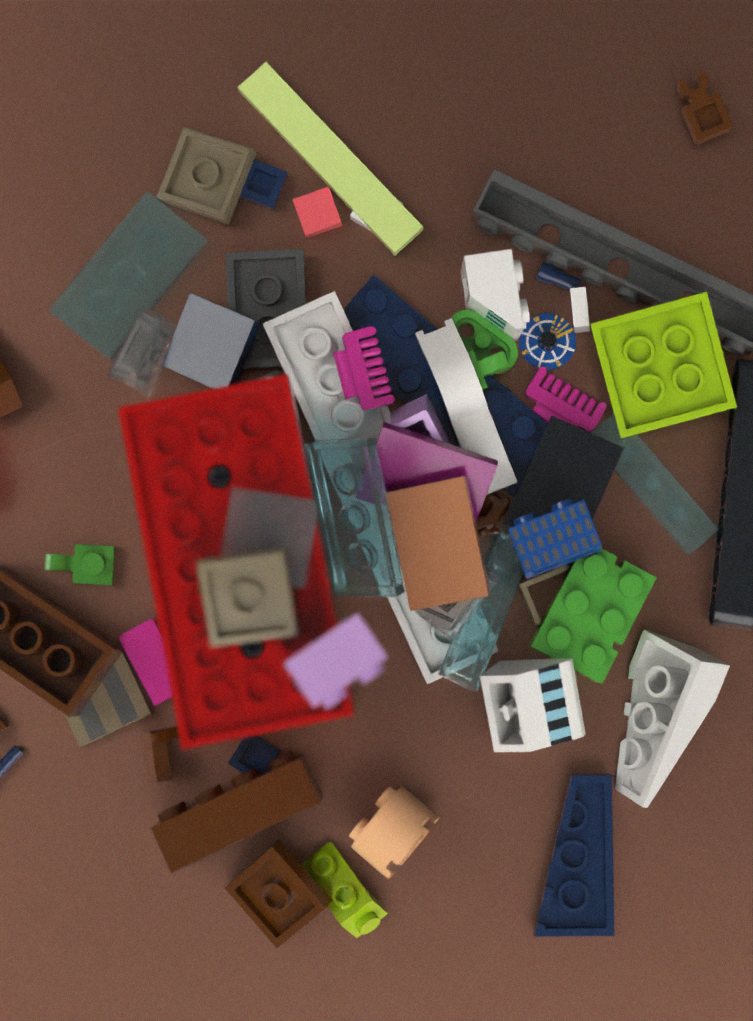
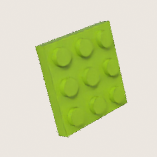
(663, 365)

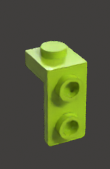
(351, 904)

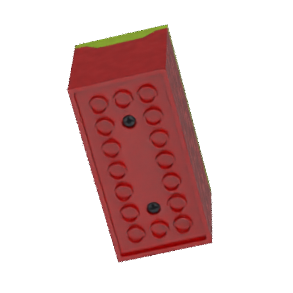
(182, 472)

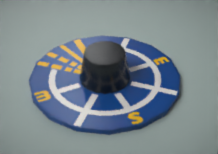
(547, 341)

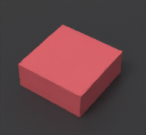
(317, 212)

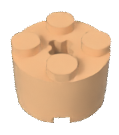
(393, 830)

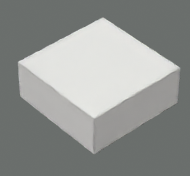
(580, 309)

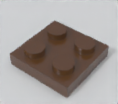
(278, 894)

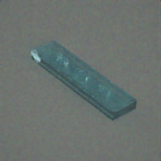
(658, 490)
(475, 641)

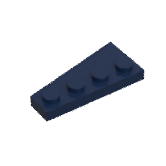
(580, 872)

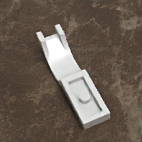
(465, 399)

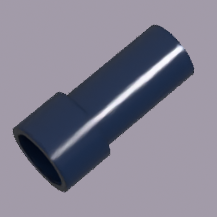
(548, 274)

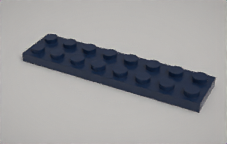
(412, 377)

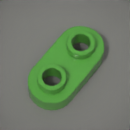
(485, 337)

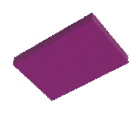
(417, 460)

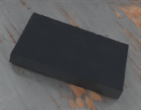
(565, 467)

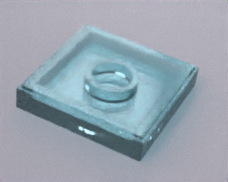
(270, 522)

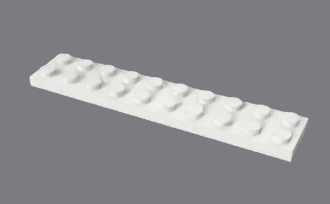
(305, 348)

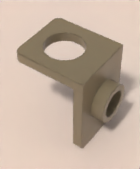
(525, 595)

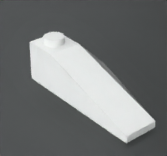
(668, 702)

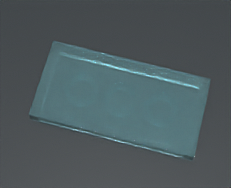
(128, 273)
(355, 517)

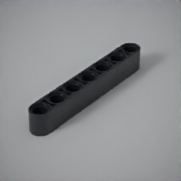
(733, 560)

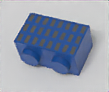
(554, 538)

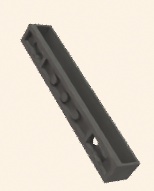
(591, 244)

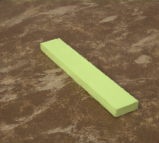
(330, 158)

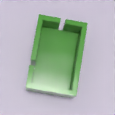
(592, 613)

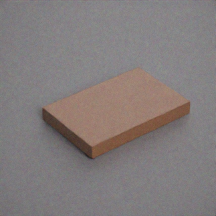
(438, 543)

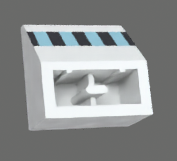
(492, 290)
(532, 704)

